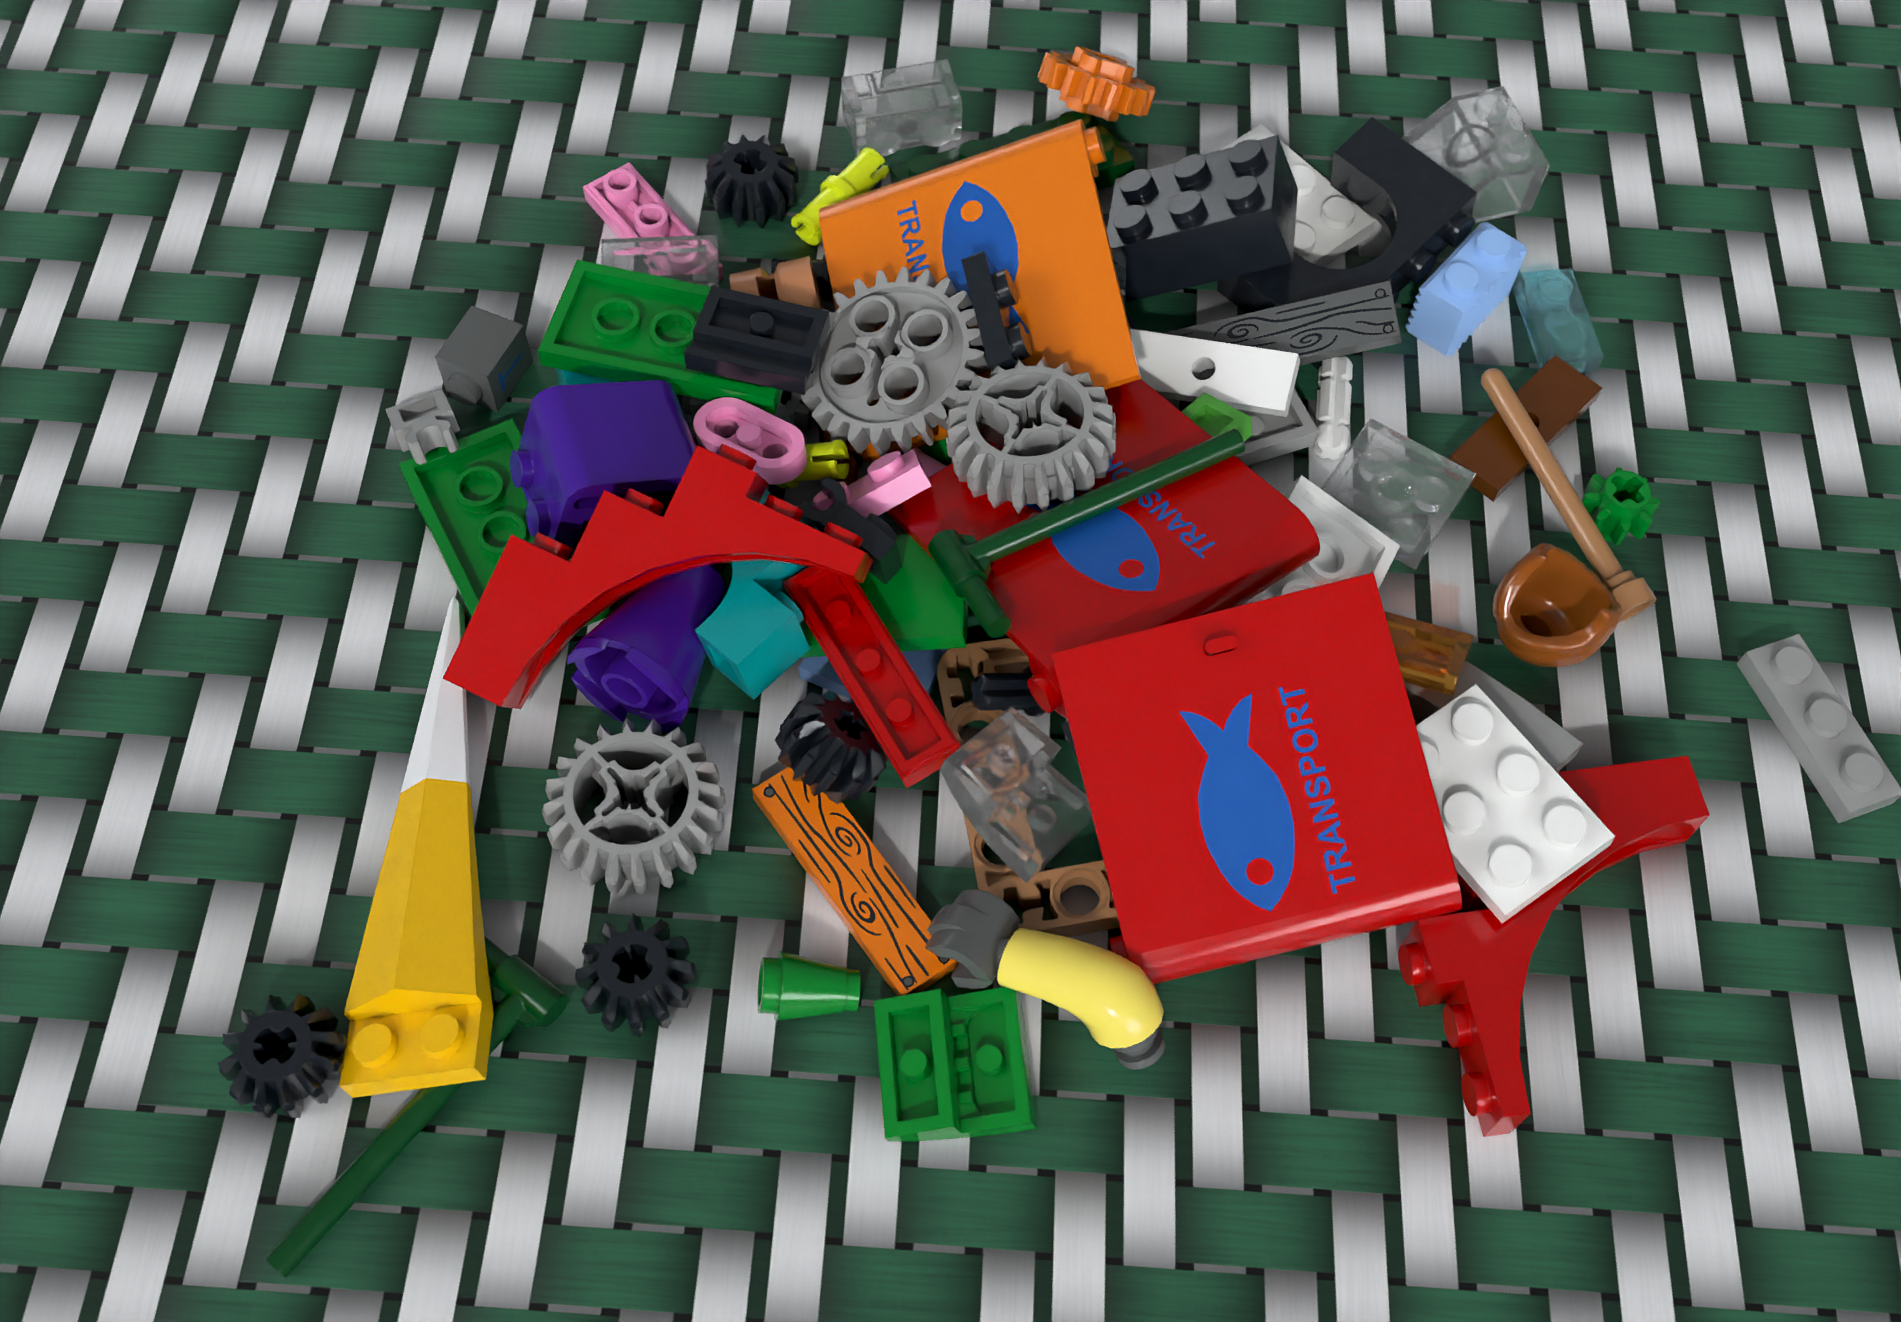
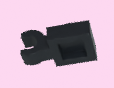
(877, 535)

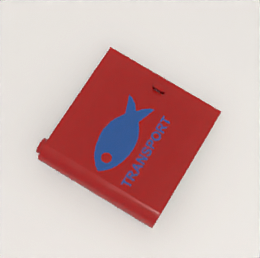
(1138, 566)
(1259, 785)

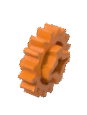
(1096, 83)

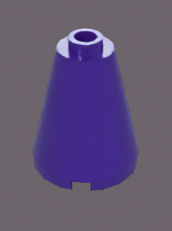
(648, 649)

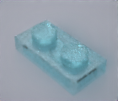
(1557, 318)

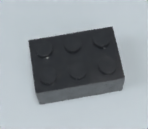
(1204, 218)

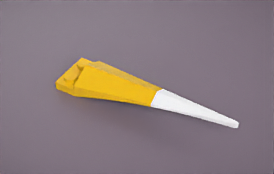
(422, 968)

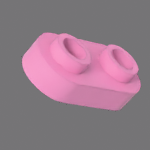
(766, 438)

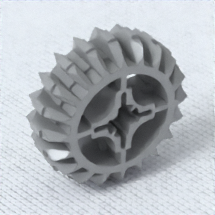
(1035, 449)
(665, 768)

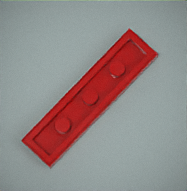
(874, 673)

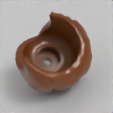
(1553, 609)

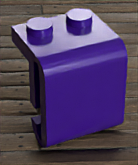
(597, 441)

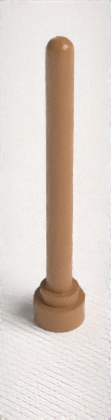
(1630, 592)

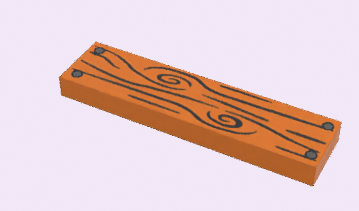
(854, 882)

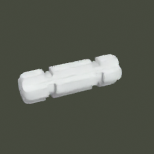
(1333, 408)

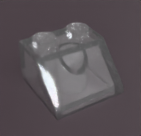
(1487, 148)

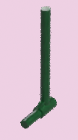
(968, 561)
(521, 998)

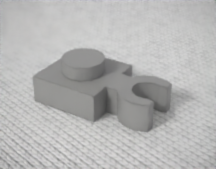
(424, 425)

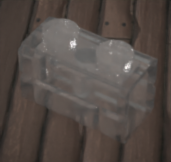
(902, 107)

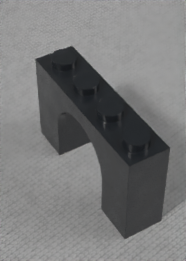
(1399, 187)

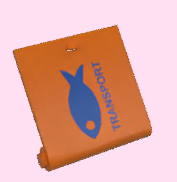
(1030, 213)

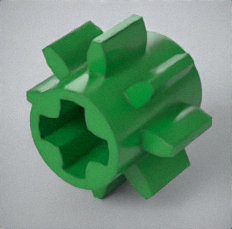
(1620, 504)

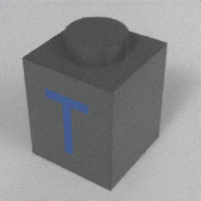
(484, 359)

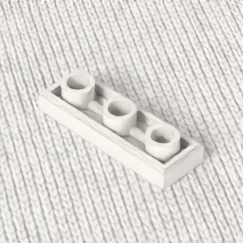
(1242, 378)

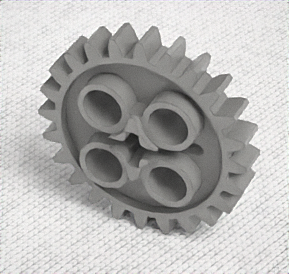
(895, 361)

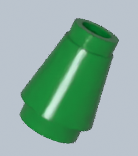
(805, 987)

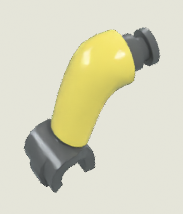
(1083, 978)

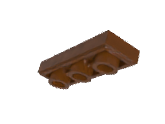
(1553, 401)

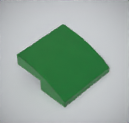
(953, 1065)

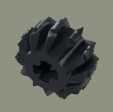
(751, 181)
(830, 747)
(643, 999)
(254, 1062)

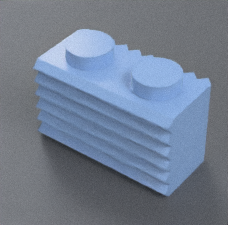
(1466, 288)

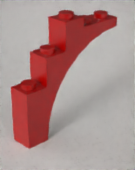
(543, 599)
(1484, 963)

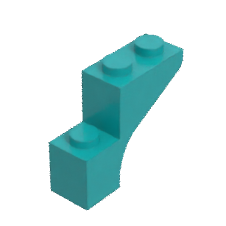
(756, 625)

